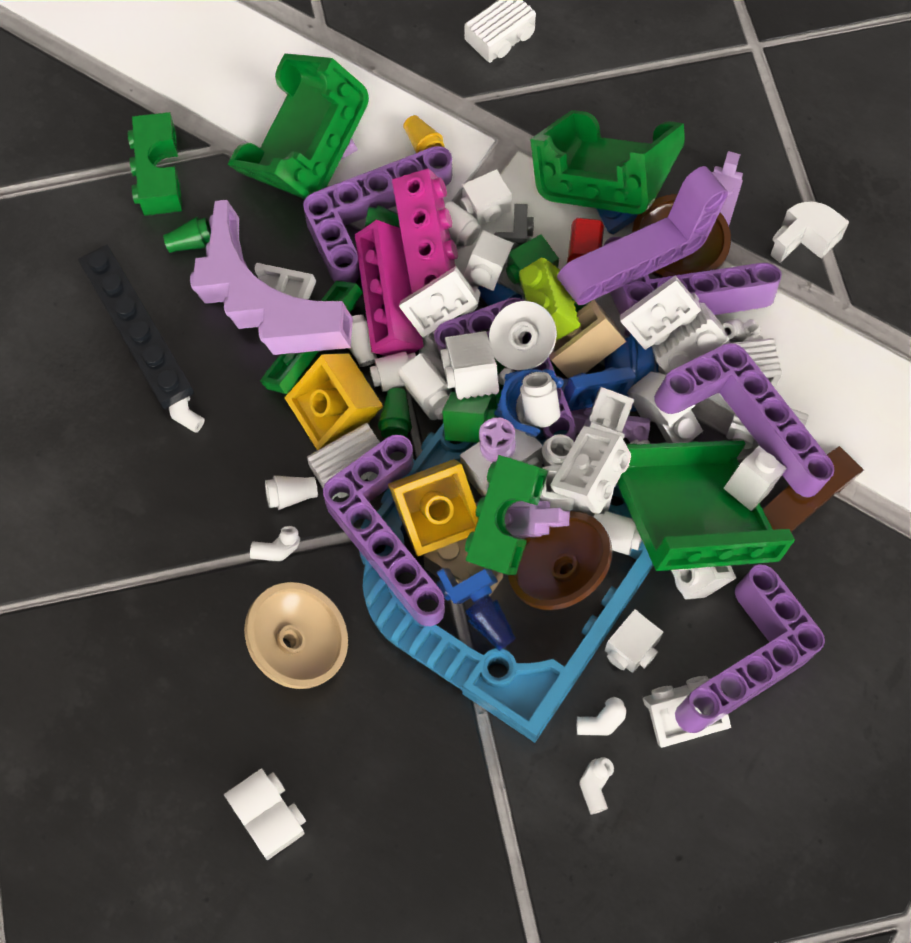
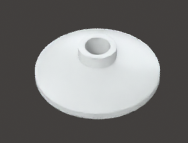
(512, 325)

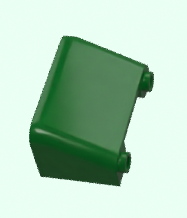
(310, 128)
(602, 173)

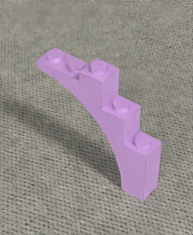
(283, 321)

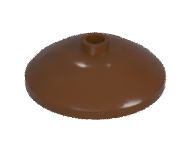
(706, 258)
(545, 564)

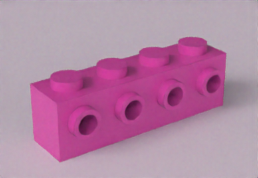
(424, 226)
(384, 286)

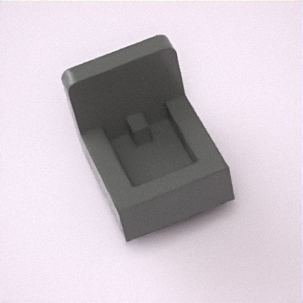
(522, 227)

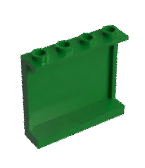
(688, 515)

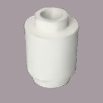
(464, 225)
(387, 368)
(540, 399)
(621, 530)

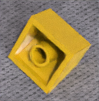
(332, 399)
(435, 506)

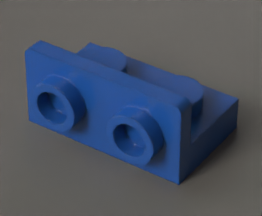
(582, 388)

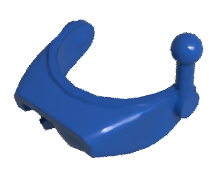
(510, 394)

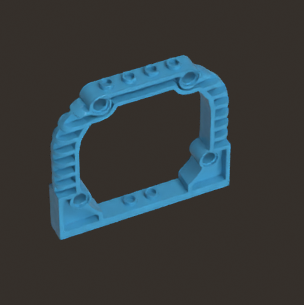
(529, 691)

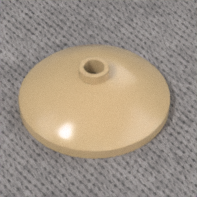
(309, 624)

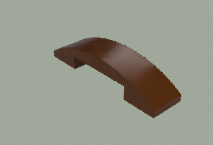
(791, 509)

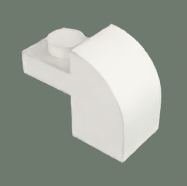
(813, 226)
(609, 412)
(674, 427)

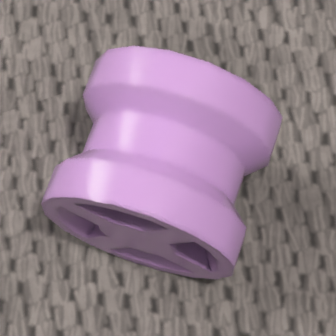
(491, 433)

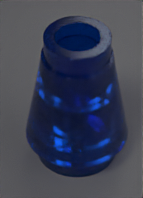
(491, 622)

